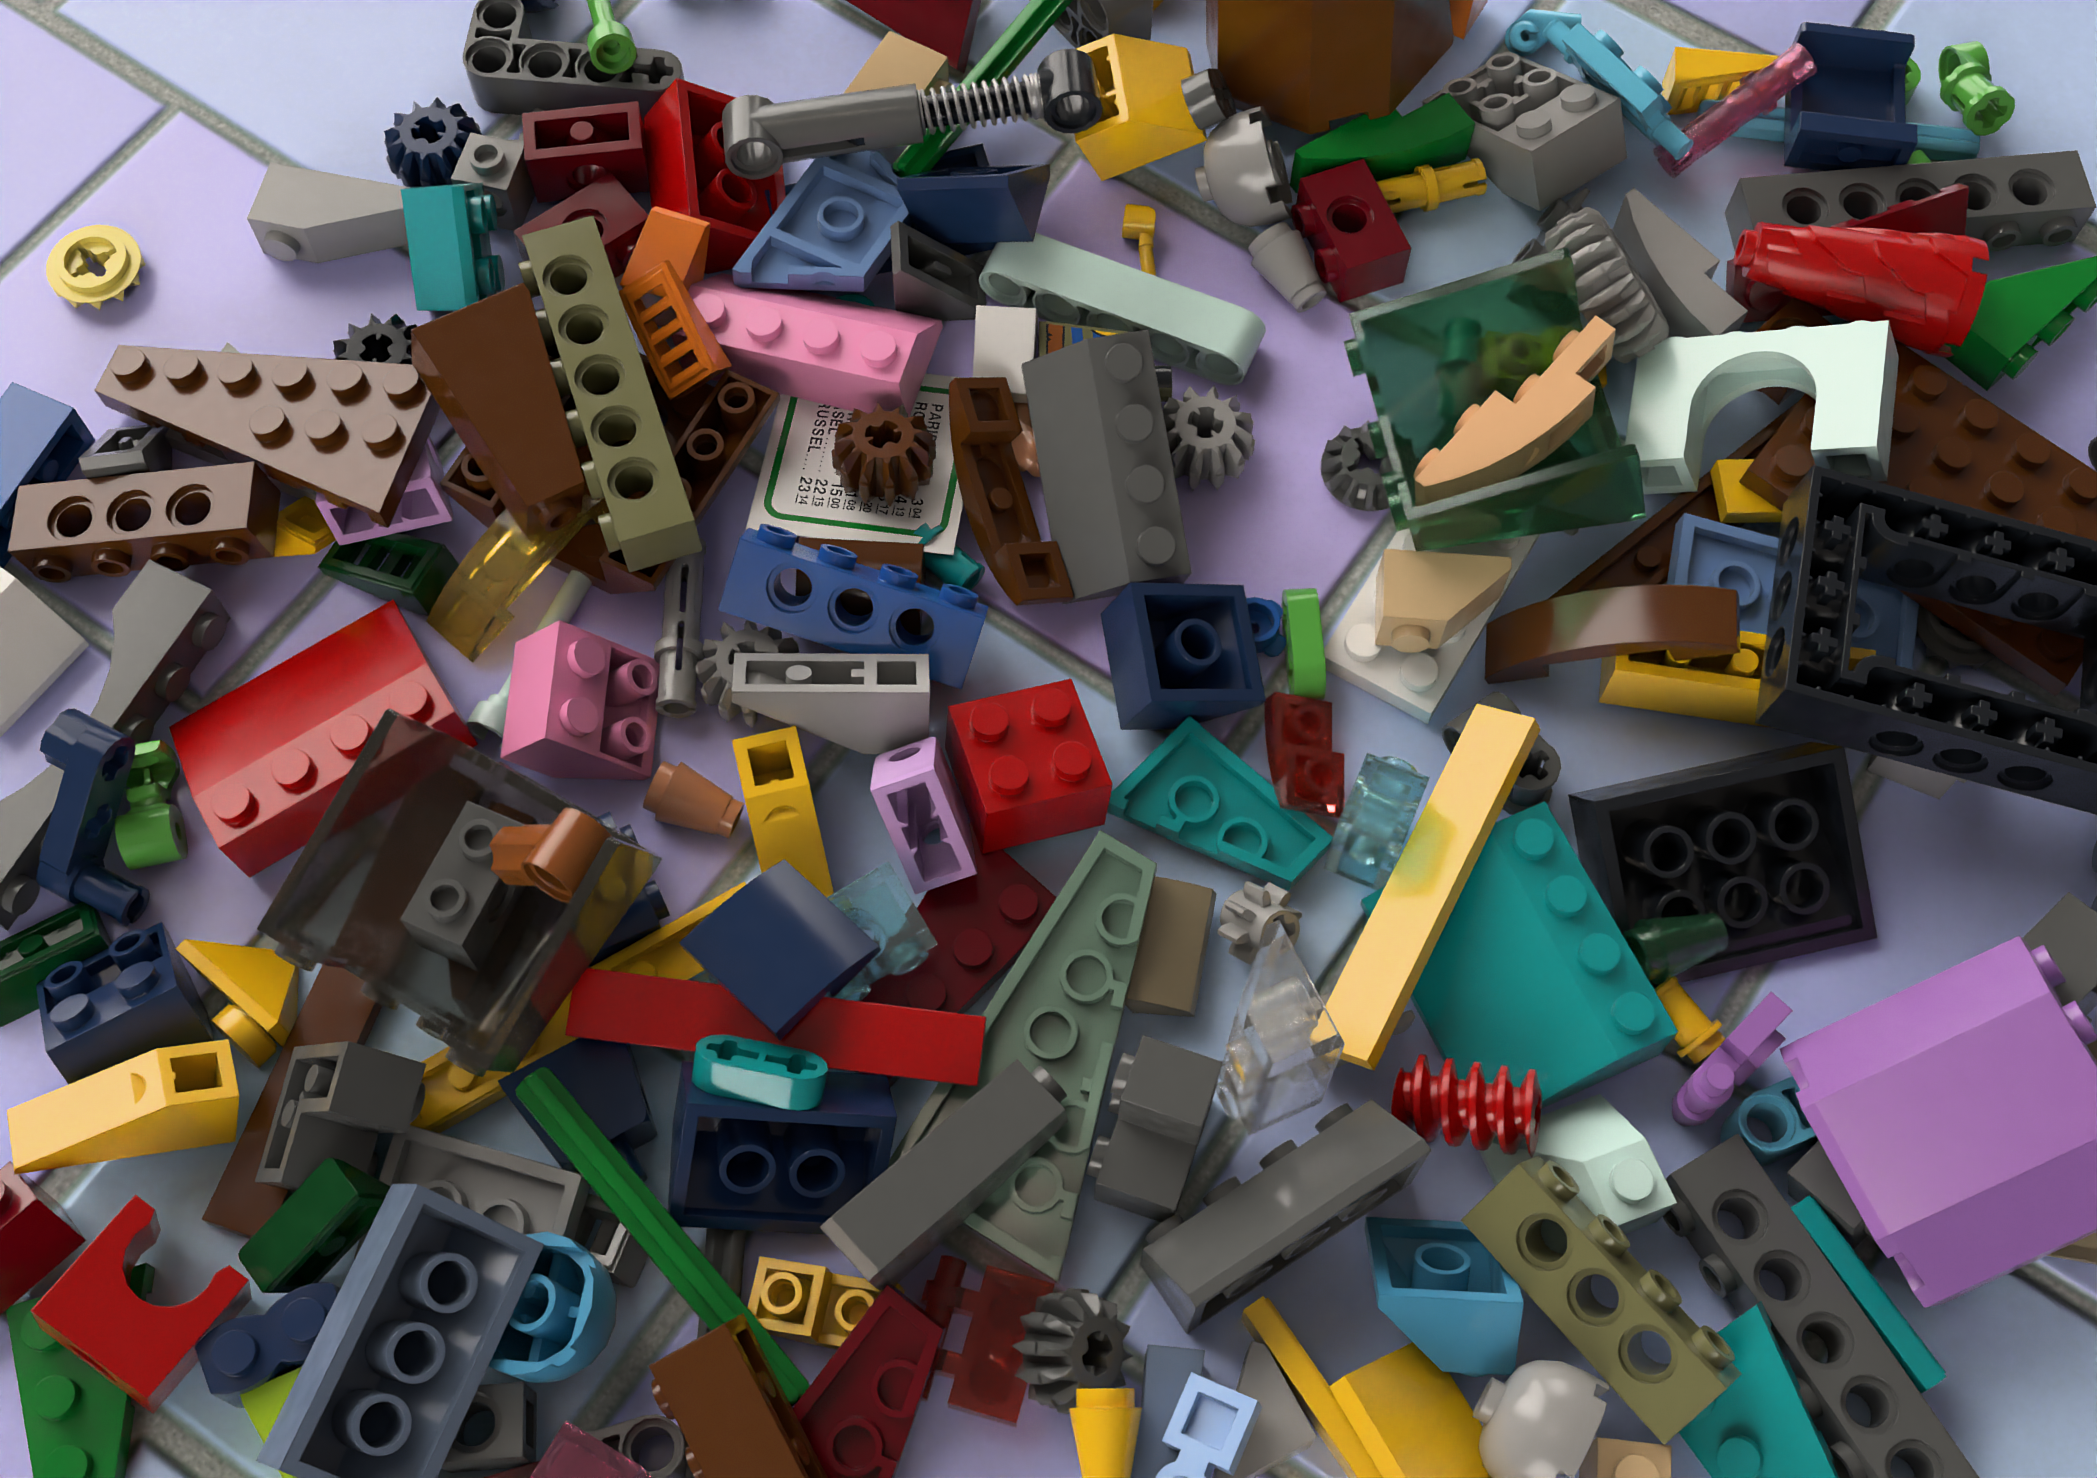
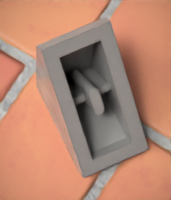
(1281, 1425)

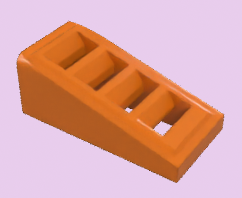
(700, 339)

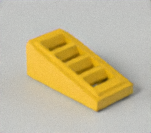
(1706, 74)

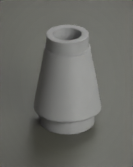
(1287, 265)

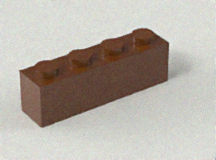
(732, 1408)

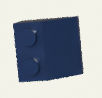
(1181, 654)

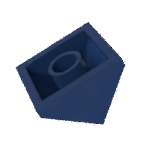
(976, 202)

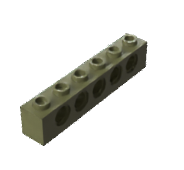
(661, 523)

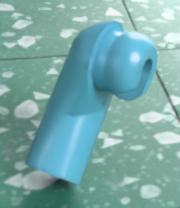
(1525, 33)

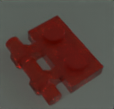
(988, 1363)

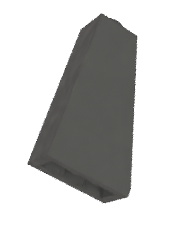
(947, 1175)

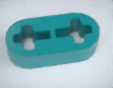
(759, 1072)

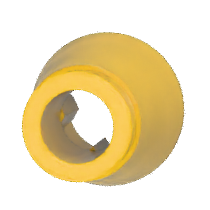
(1105, 1431)

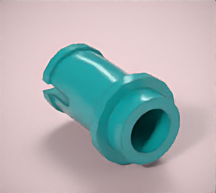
(951, 569)

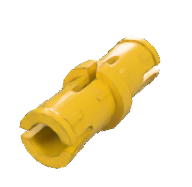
(1431, 186)

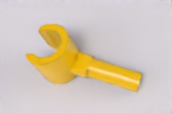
(1140, 225)

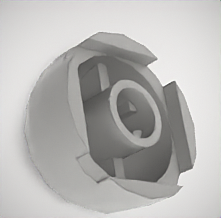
(1245, 171)
(1539, 1420)

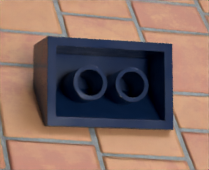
(773, 1165)

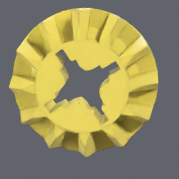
(104, 244)

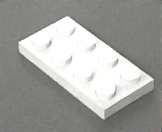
(1417, 679)

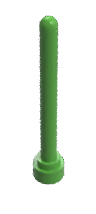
(609, 41)

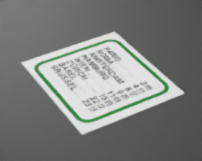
(806, 497)

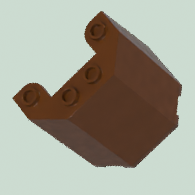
(1325, 56)

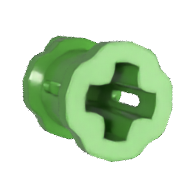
(1970, 90)

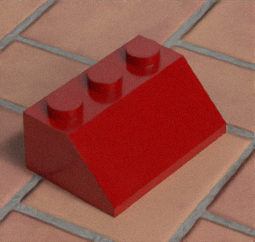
(692, 176)

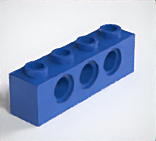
(757, 595)

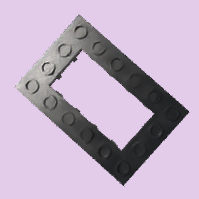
(1861, 529)

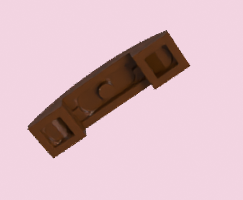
(995, 496)
(1609, 623)

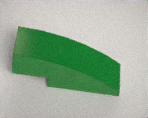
(1392, 143)

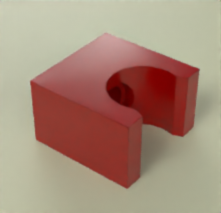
(121, 1336)

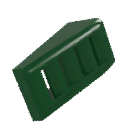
(415, 590)

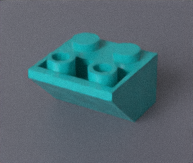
(451, 245)

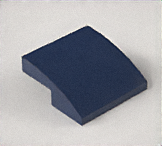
(780, 947)

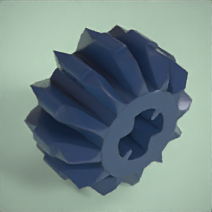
(428, 143)

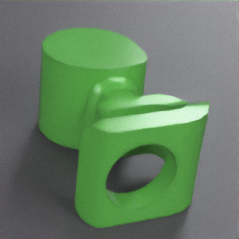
(152, 829)

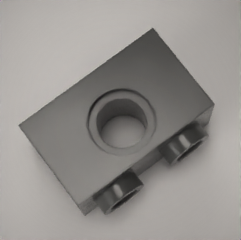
(460, 898)

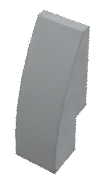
(1676, 271)

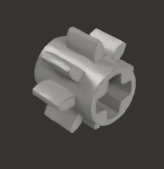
(1248, 913)

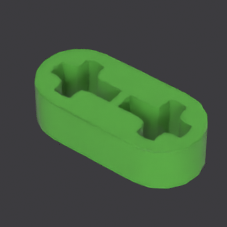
(1303, 643)

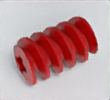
(1469, 1105)

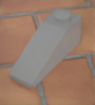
(325, 215)
(846, 698)

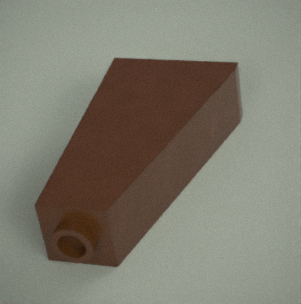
(504, 403)

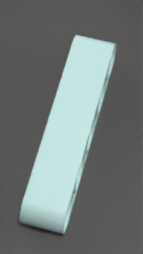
(1093, 291)

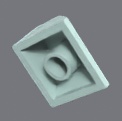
(1603, 1157)

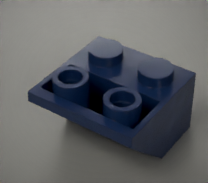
(120, 1005)

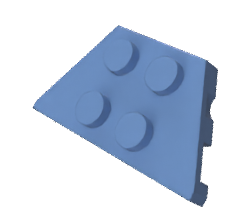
(828, 228)

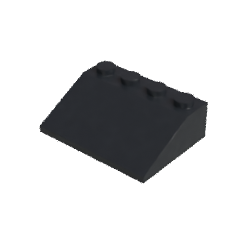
(1746, 838)

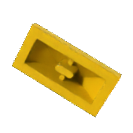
(252, 980)

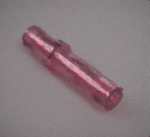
(1755, 95)

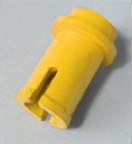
(1696, 1033)

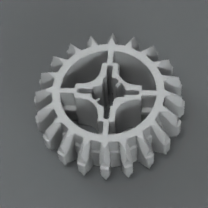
(1609, 283)

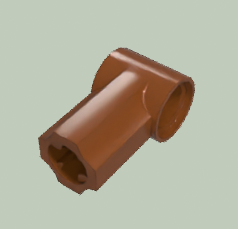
(549, 854)

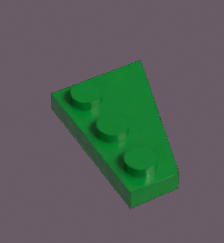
(71, 1413)

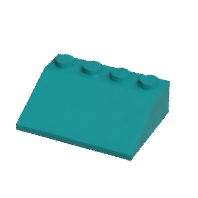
(1536, 969)

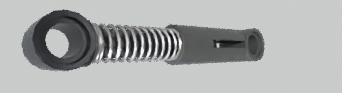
(767, 134)

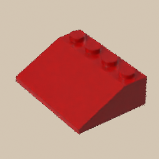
(284, 742)

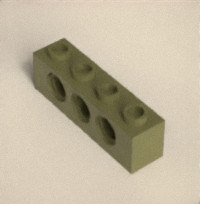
(1609, 1338)

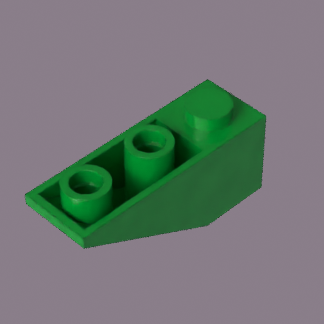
(2019, 315)

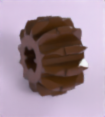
(883, 454)

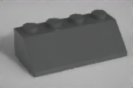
(1106, 465)
(1282, 1211)

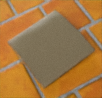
(1172, 949)

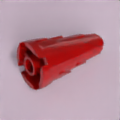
(1873, 276)

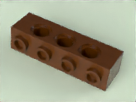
(160, 516)

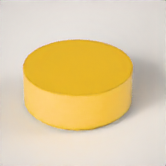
(244, 1034)

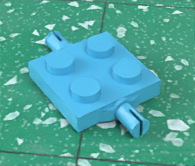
(1602, 67)

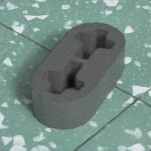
(1208, 98)

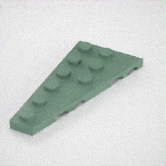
(1064, 1014)

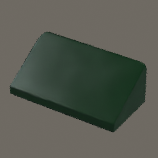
(40, 949)
(313, 1227)

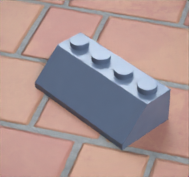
(403, 1343)

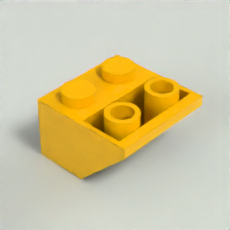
(1141, 104)

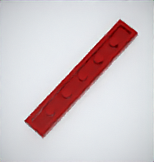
(841, 1031)

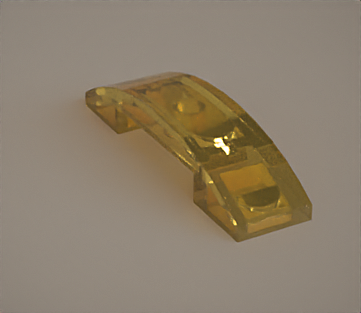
(497, 571)

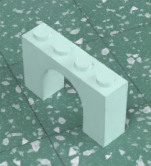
(1691, 379)

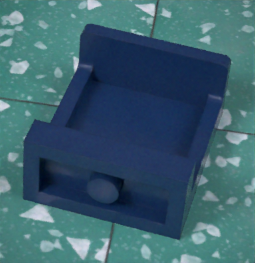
(1855, 102)

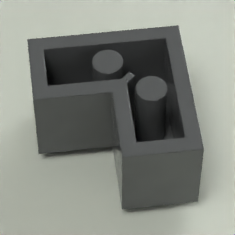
(336, 1107)
(1161, 1116)

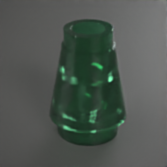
(1675, 943)

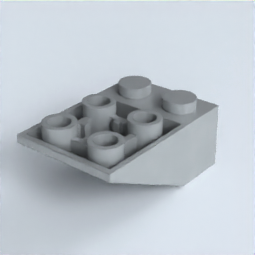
(1538, 128)

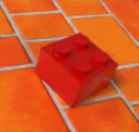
(1027, 765)

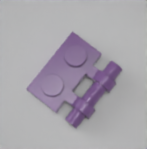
(1731, 1063)

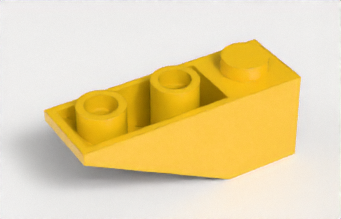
(782, 804)
(133, 1109)

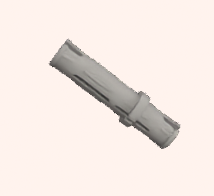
(678, 687)

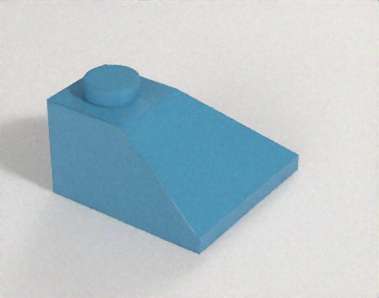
(1446, 1294)

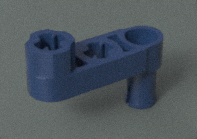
(90, 793)

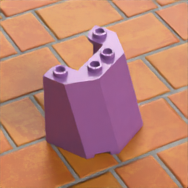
(1961, 1118)

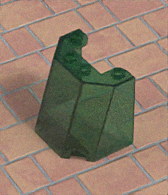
(1452, 350)

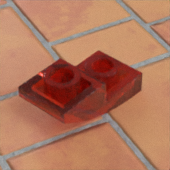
(1301, 756)

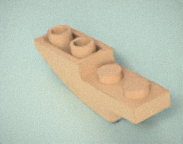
(1511, 437)

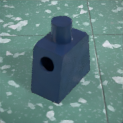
(605, 1085)

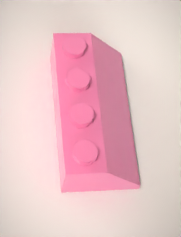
(817, 344)

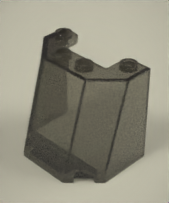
(373, 852)

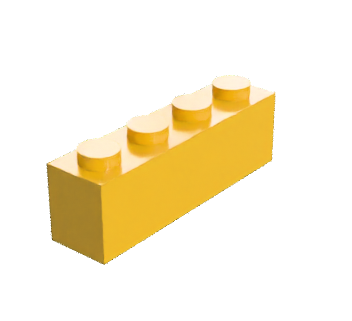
(1698, 687)

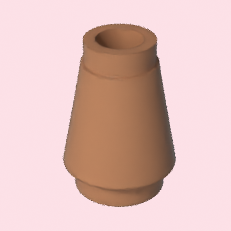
(691, 801)

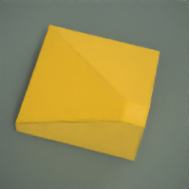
(301, 529)

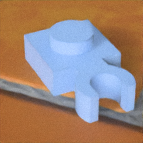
(1208, 1429)

